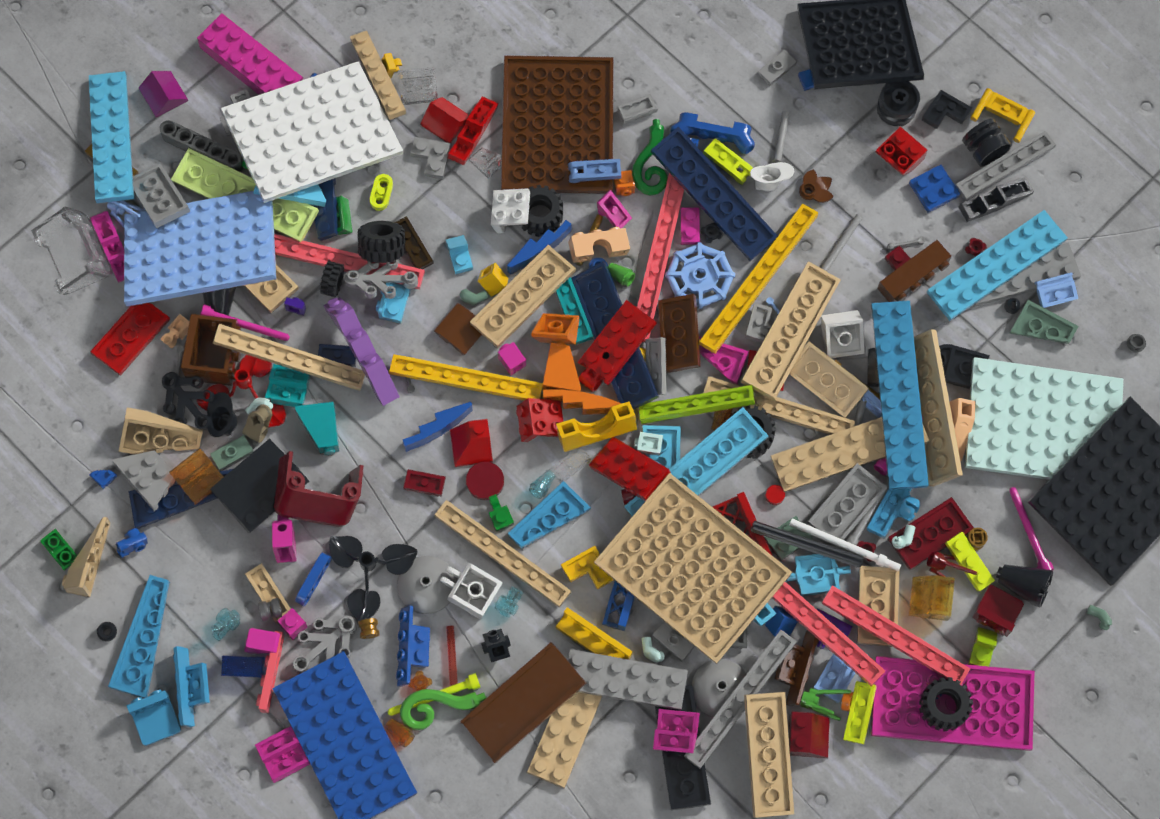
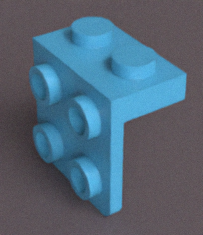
(154, 717)

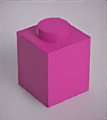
(511, 358)
(292, 623)

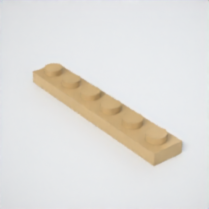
(378, 75)

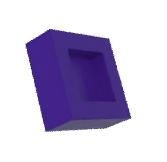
(295, 305)

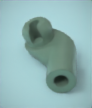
(472, 298)
(1103, 616)

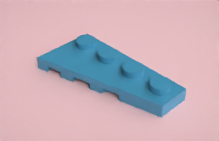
(553, 512)

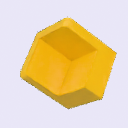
(493, 279)

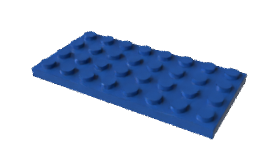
(344, 740)

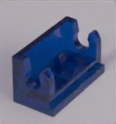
(242, 666)

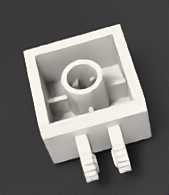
(470, 578)

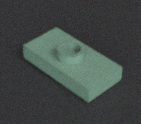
(231, 453)

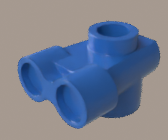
(133, 541)

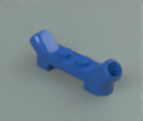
(738, 134)

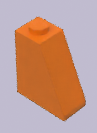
(561, 369)

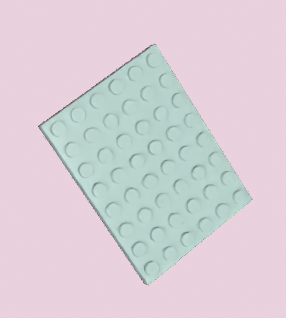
(1034, 416)

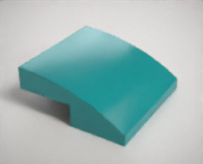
(287, 386)

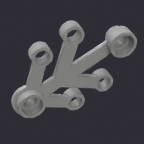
(356, 278)
(327, 640)

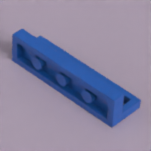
(624, 615)

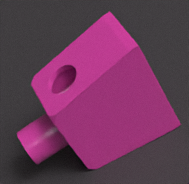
(284, 540)

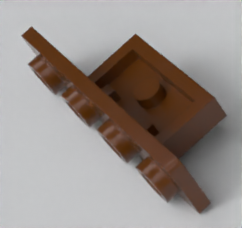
(795, 668)

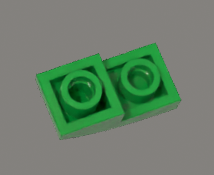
(59, 549)

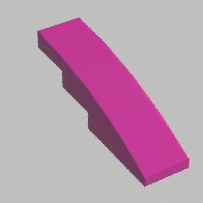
(110, 242)

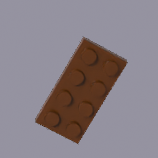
(680, 329)

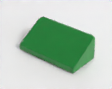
(343, 216)

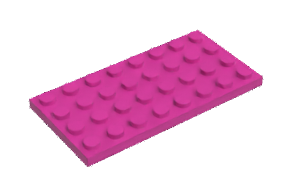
(999, 714)

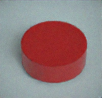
(775, 495)

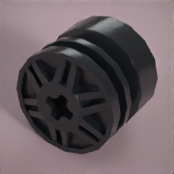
(986, 142)

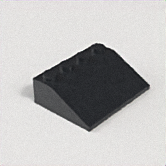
(251, 486)

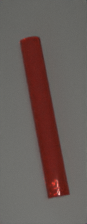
(451, 655)

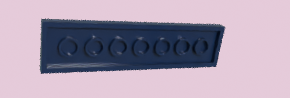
(714, 193)
(600, 304)

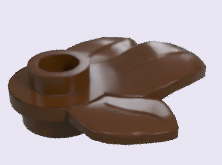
(818, 187)

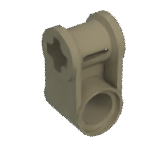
(258, 423)

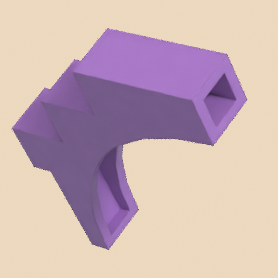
(363, 349)

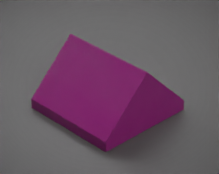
(162, 92)

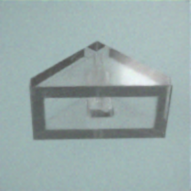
(486, 161)

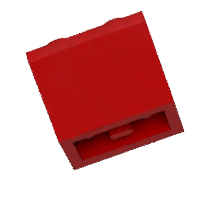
(902, 151)

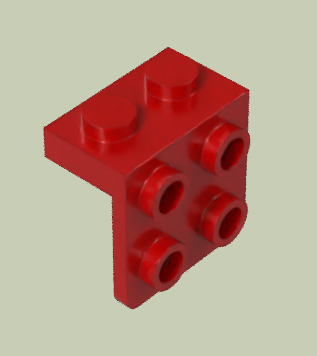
(538, 418)

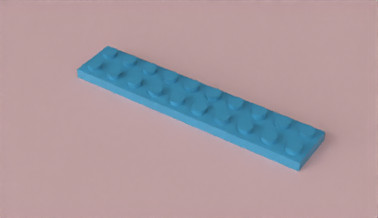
(899, 395)

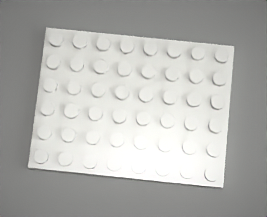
(311, 131)

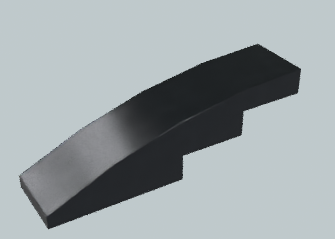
(996, 199)

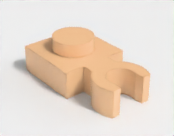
(178, 329)

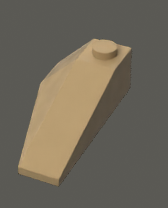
(84, 568)

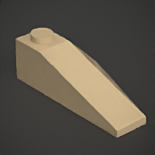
(151, 432)

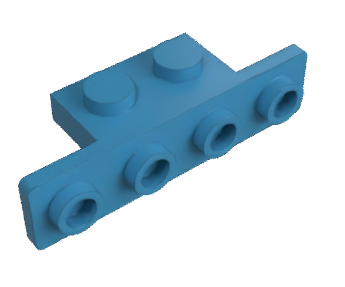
(191, 685)

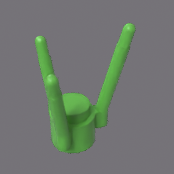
(811, 701)

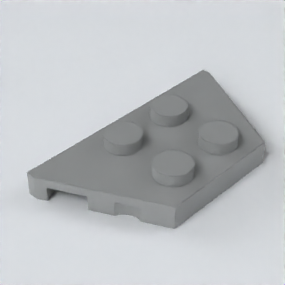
(147, 475)

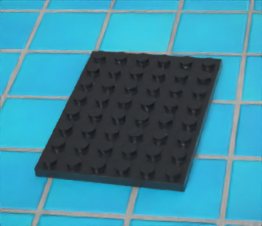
(1108, 493)

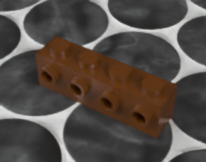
(914, 272)

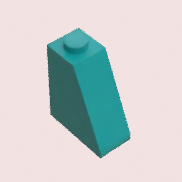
(321, 425)

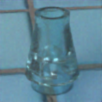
(542, 484)

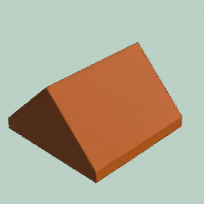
(556, 328)

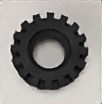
(332, 279)

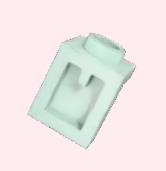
(649, 443)

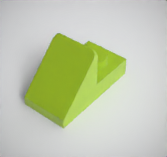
(983, 647)

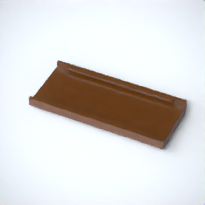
(523, 702)

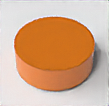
(846, 701)

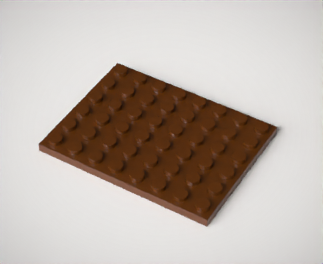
(554, 116)

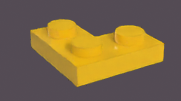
(583, 564)

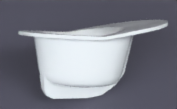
(770, 175)

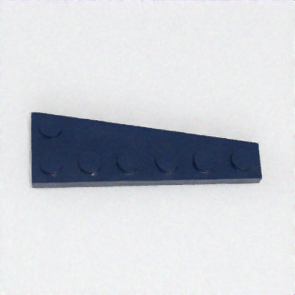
(326, 218)
(173, 503)

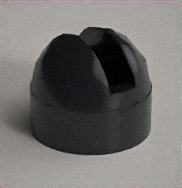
(1008, 305)

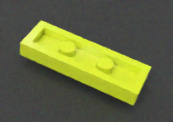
(968, 558)
(859, 713)

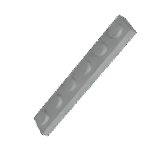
(1005, 165)

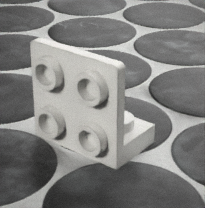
(509, 208)

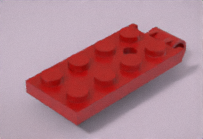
(620, 340)

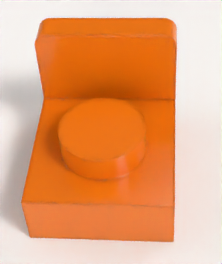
(625, 185)

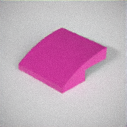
(676, 731)
(282, 754)

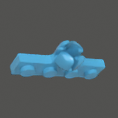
(894, 504)

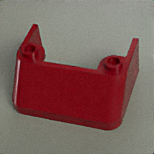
(315, 506)

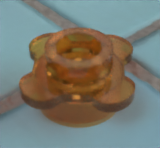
(420, 677)

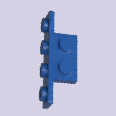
(412, 646)

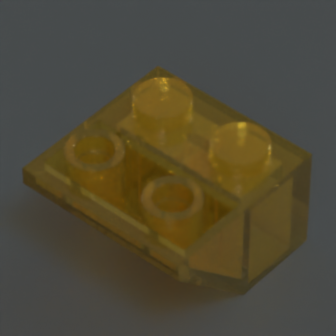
(932, 597)

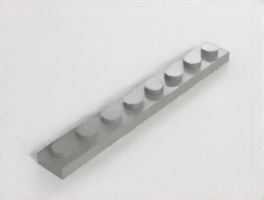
(735, 704)

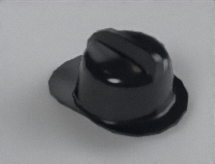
(222, 415)

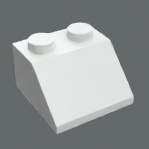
(843, 334)

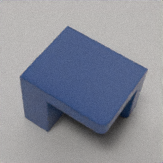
(781, 621)

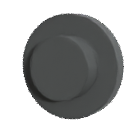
(1136, 343)

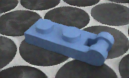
(594, 170)

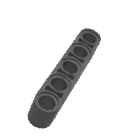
(196, 140)

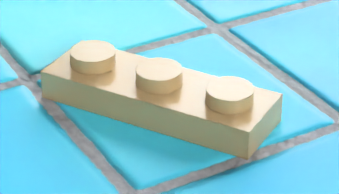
(266, 588)

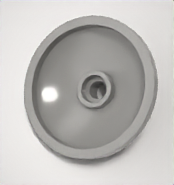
(425, 597)
(705, 682)

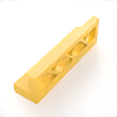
(590, 636)

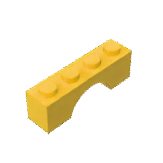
(618, 421)

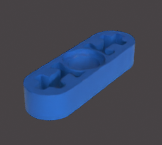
(313, 579)

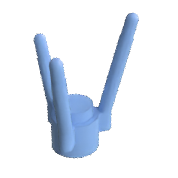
(120, 207)

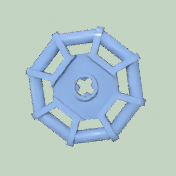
(706, 266)

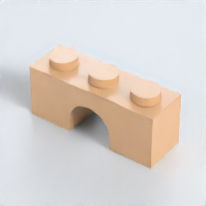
(613, 240)

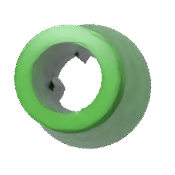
(622, 274)

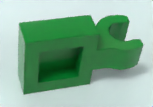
(500, 515)

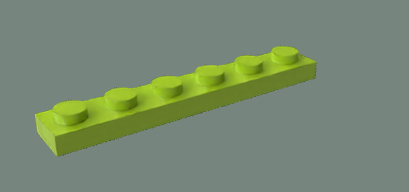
(697, 404)

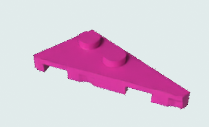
(727, 360)

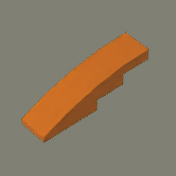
(589, 403)

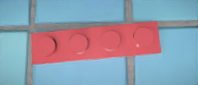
(269, 679)

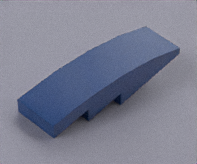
(532, 248)
(444, 422)

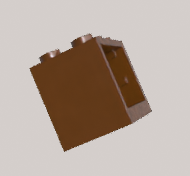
(205, 359)

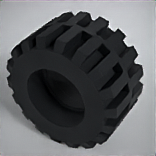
(547, 198)
(381, 241)
(766, 424)
(954, 690)

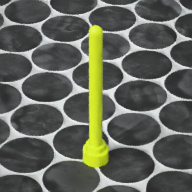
(470, 683)

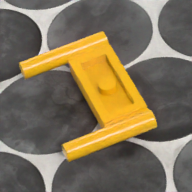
(1005, 109)

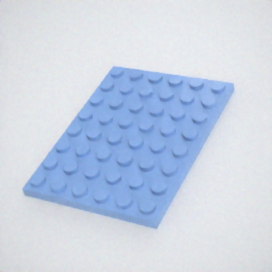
(209, 249)

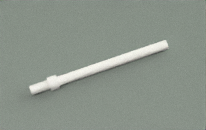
(881, 560)

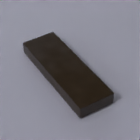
(414, 247)

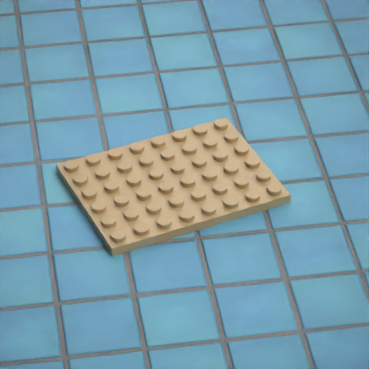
(693, 568)

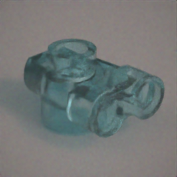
(508, 605)
(226, 621)

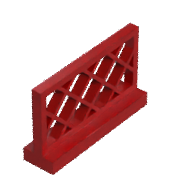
(747, 515)

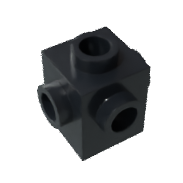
(496, 645)

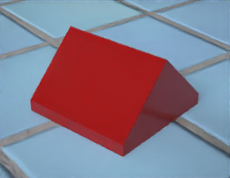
(444, 119)

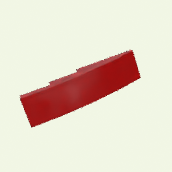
(473, 130)

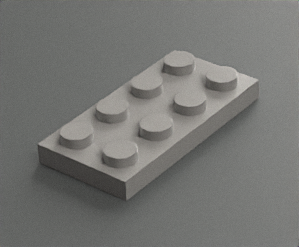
(159, 196)
(848, 503)

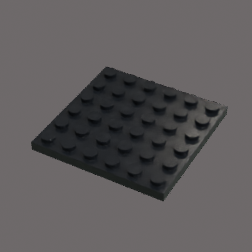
(859, 42)

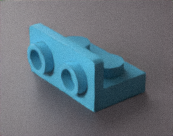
(393, 308)

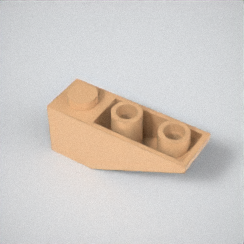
(963, 418)

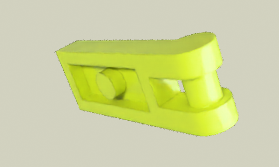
(728, 160)

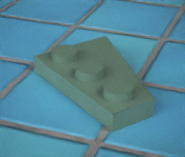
(1043, 324)

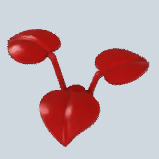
(248, 367)

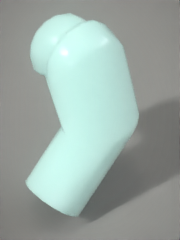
(904, 540)
(650, 652)

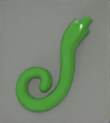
(464, 702)

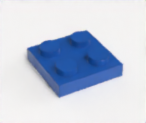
(934, 188)

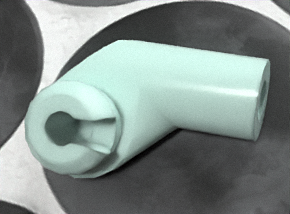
(258, 401)

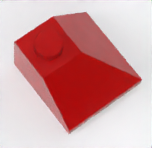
(471, 443)

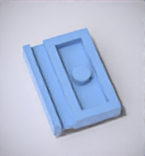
(1056, 290)
(835, 676)

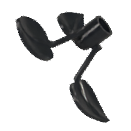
(348, 549)

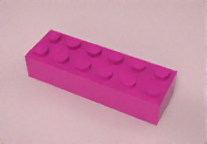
(245, 57)

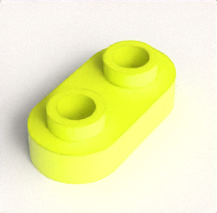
(381, 193)

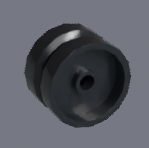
(898, 103)

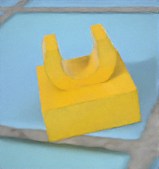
(390, 64)

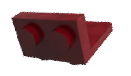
(998, 610)

